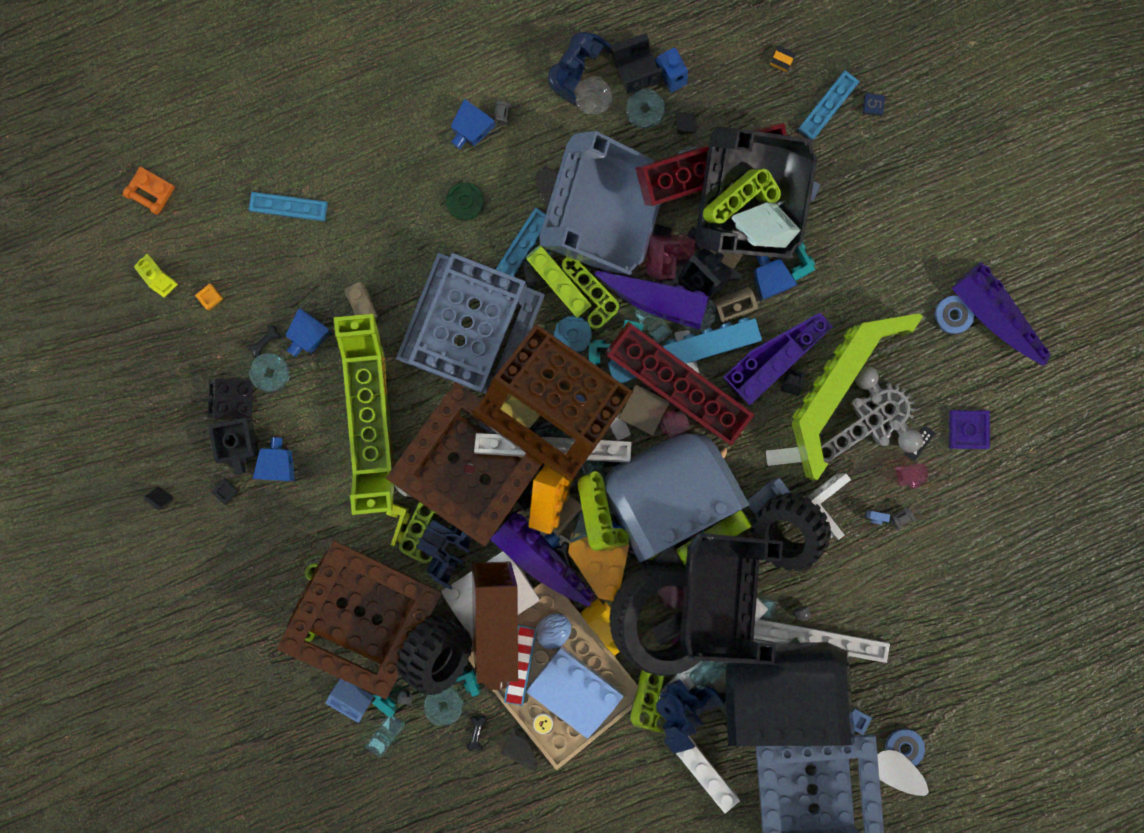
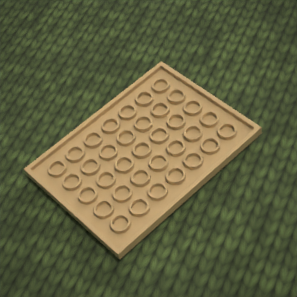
(563, 740)

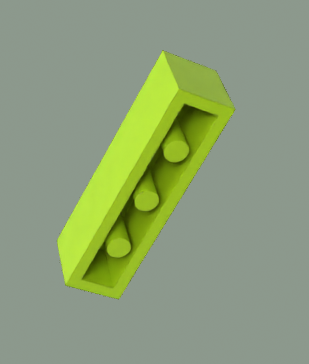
(558, 281)

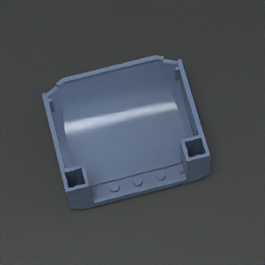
(599, 205)
(672, 492)

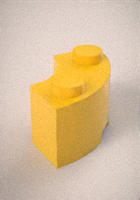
(598, 619)

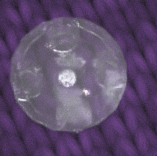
(593, 95)

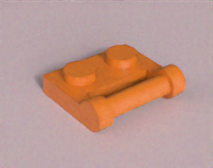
(151, 184)

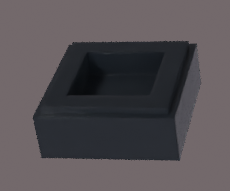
(225, 491)

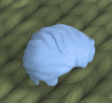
(553, 630)

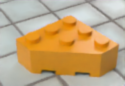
(548, 498)
(600, 568)

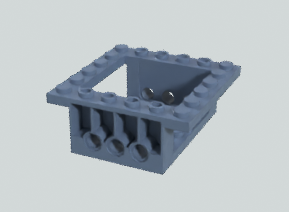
(445, 304)
(785, 784)

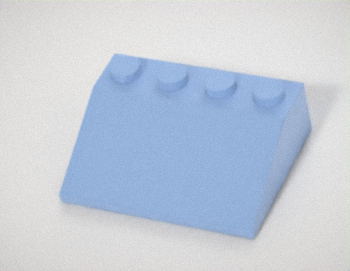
(575, 692)

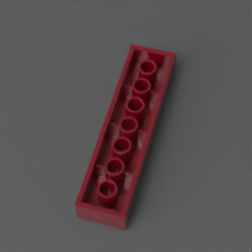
(680, 173)
(679, 383)

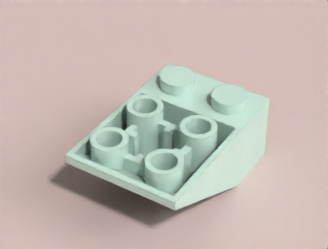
(766, 226)

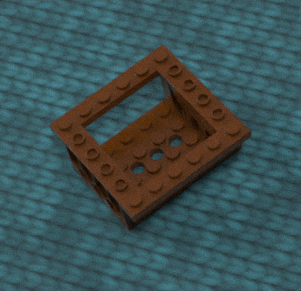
(525, 381)
(445, 487)
(364, 583)

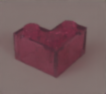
(665, 252)

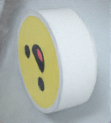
(543, 723)

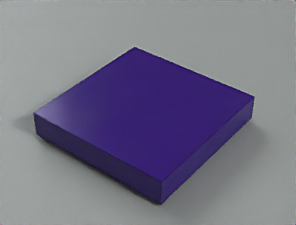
(969, 429)

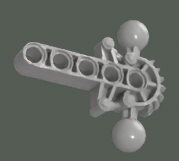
(908, 440)

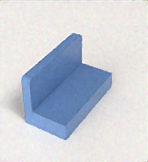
(349, 700)

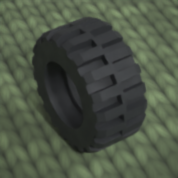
(803, 515)
(434, 655)

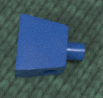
(672, 69)
(470, 125)
(772, 278)
(306, 333)
(274, 463)

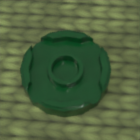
(465, 201)

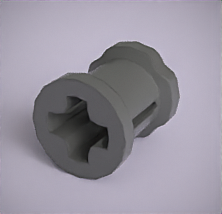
(501, 112)
(902, 518)

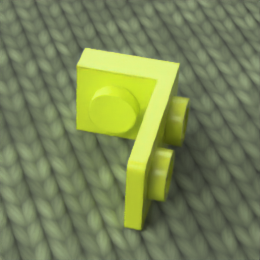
(154, 276)
(404, 518)

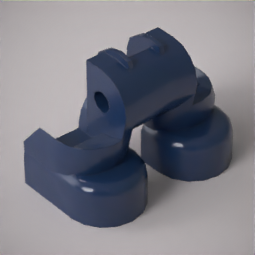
(567, 74)
(434, 543)
(681, 713)

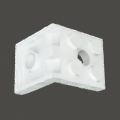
(824, 492)

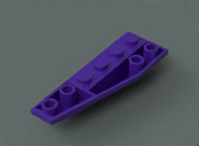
(658, 299)
(998, 312)
(772, 359)
(539, 559)

